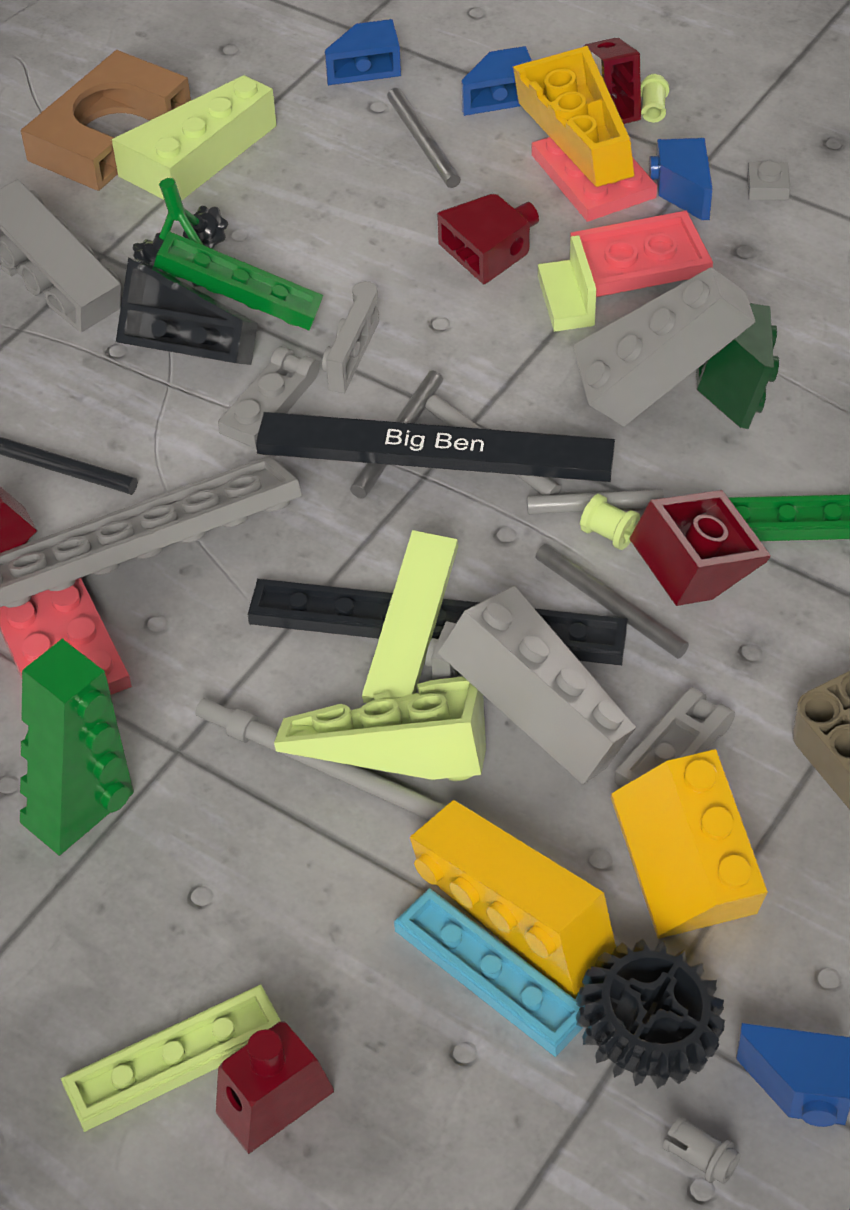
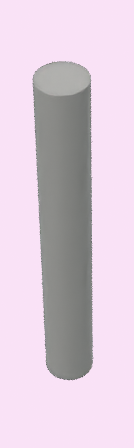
(578, 502)

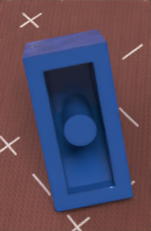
(364, 54)
(492, 82)
(683, 174)
(799, 1071)

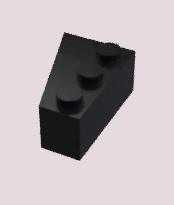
(180, 319)

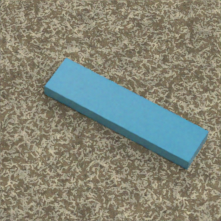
(491, 971)

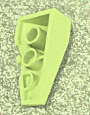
(414, 735)

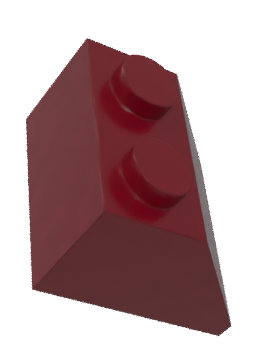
(697, 545)

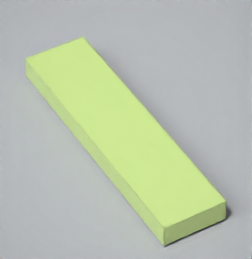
(411, 616)
(167, 1058)

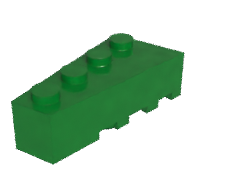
(70, 748)

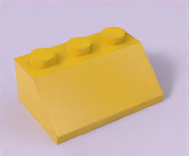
(689, 845)

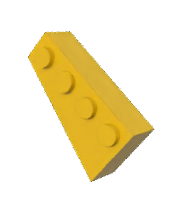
(577, 113)
(516, 893)

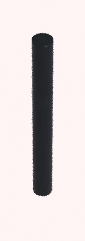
(68, 466)

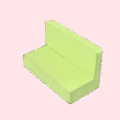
(569, 289)

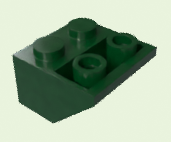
(741, 370)

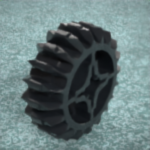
(684, 1021)

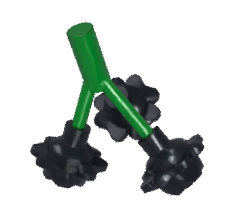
(202, 227)

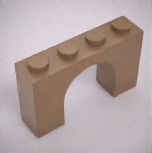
(117, 85)

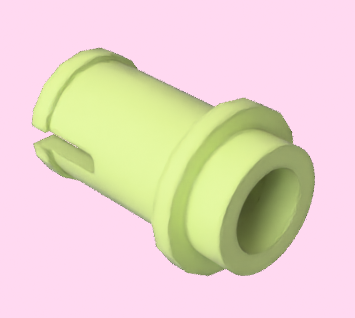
(654, 91)

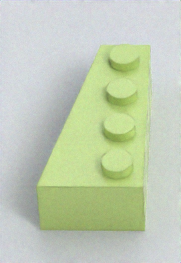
(196, 137)

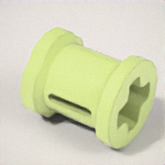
(609, 521)

